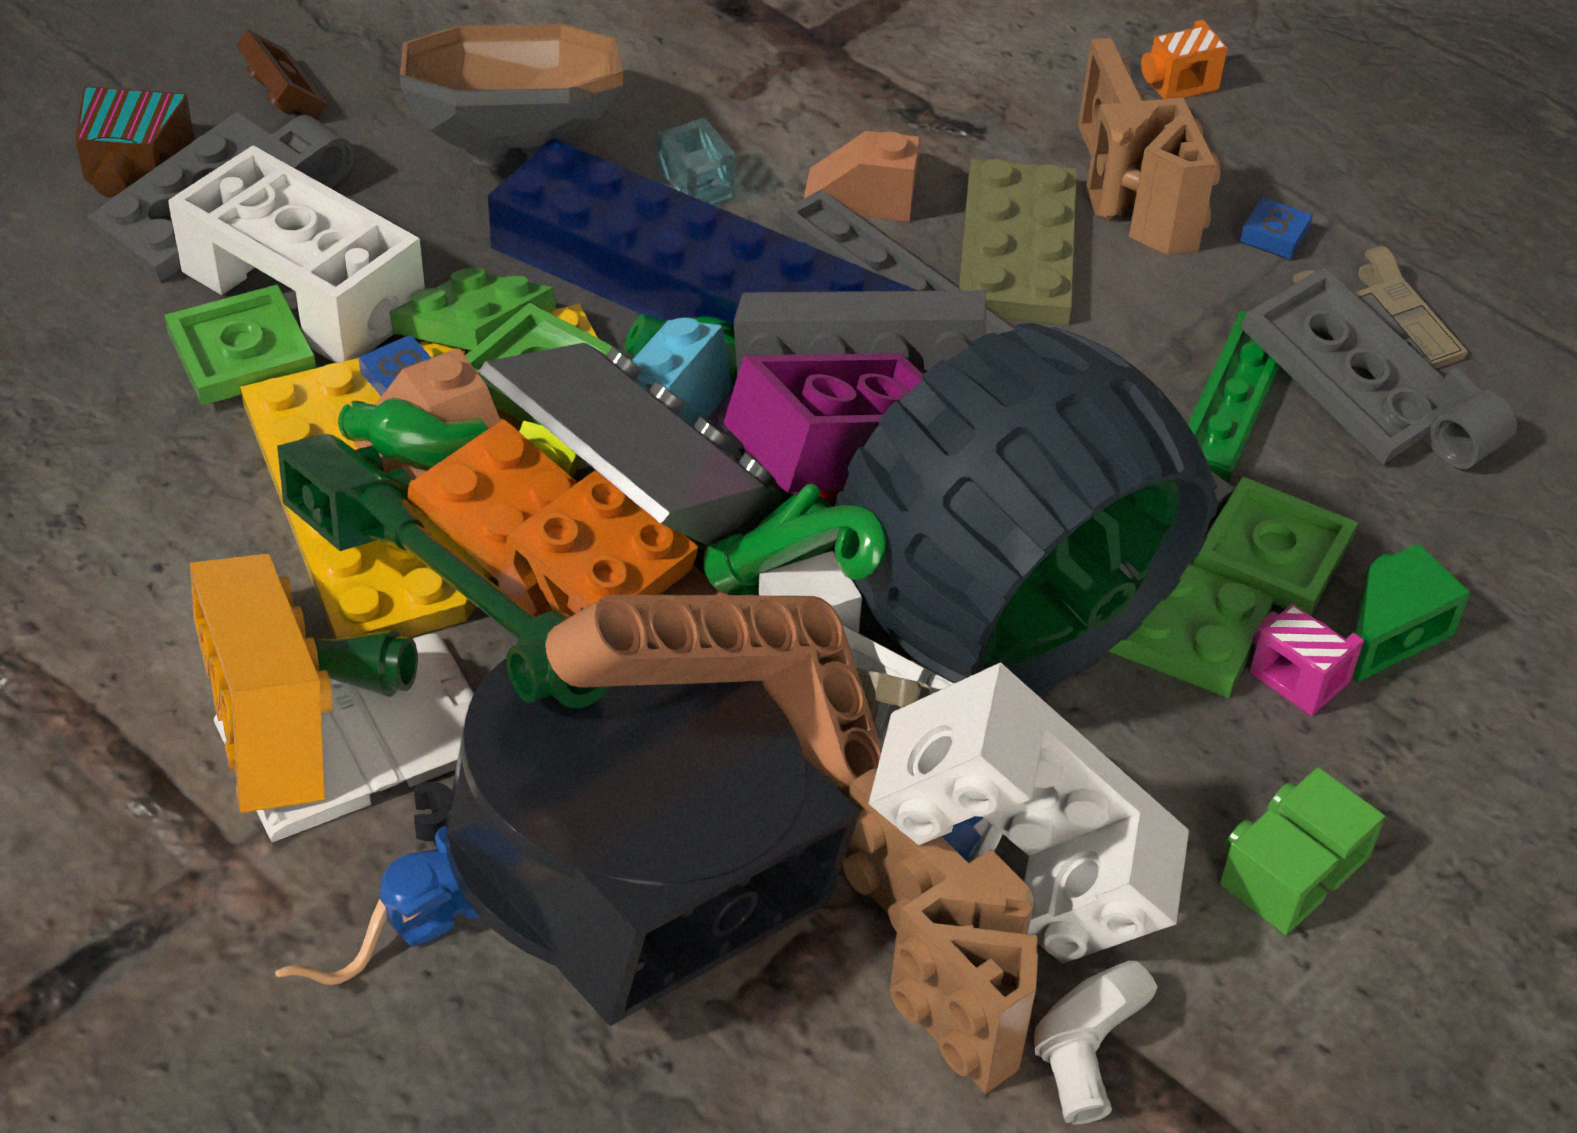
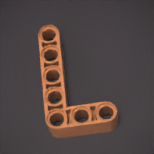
(685, 639)

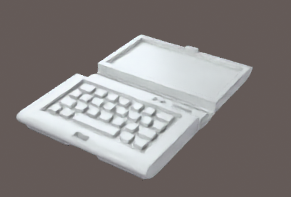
(382, 740)

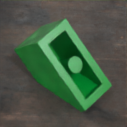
(1405, 609)

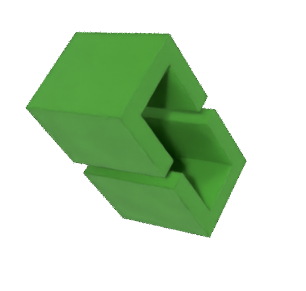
(1303, 839)

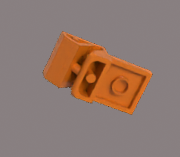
(543, 531)

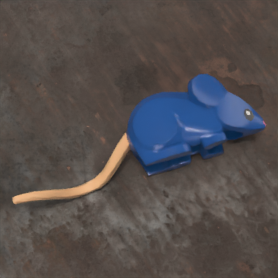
(416, 900)

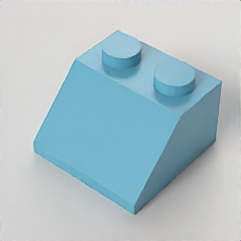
(690, 362)

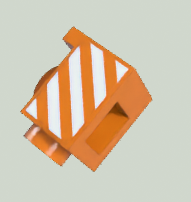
(1185, 62)

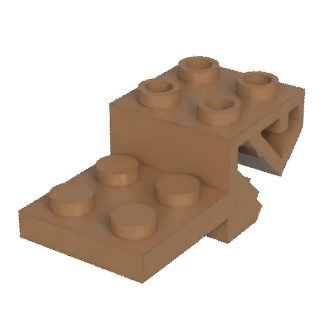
(1144, 156)
(959, 944)

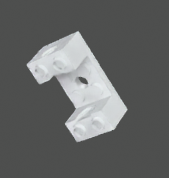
(324, 246)
(1096, 842)

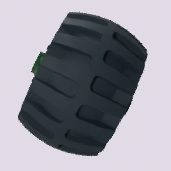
(1028, 506)

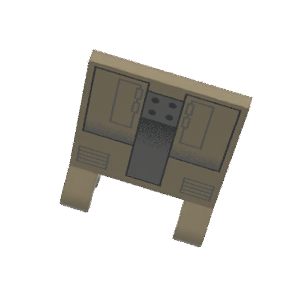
(1402, 311)

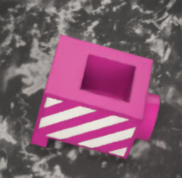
(1303, 658)

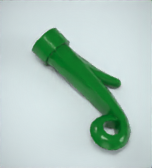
(791, 533)

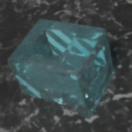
(697, 161)

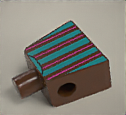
(129, 134)

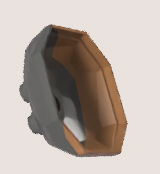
(510, 85)

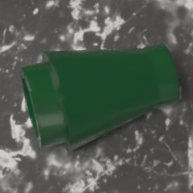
(371, 661)

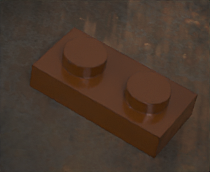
(279, 72)

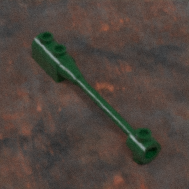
(357, 503)

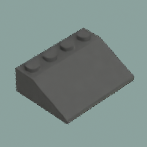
(640, 439)

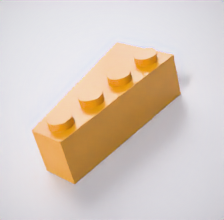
(262, 680)

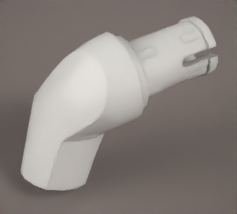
(1077, 1027)

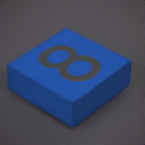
(1276, 228)
(385, 363)

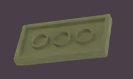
(1020, 239)

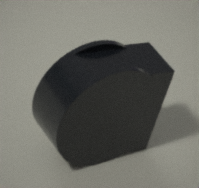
(640, 831)

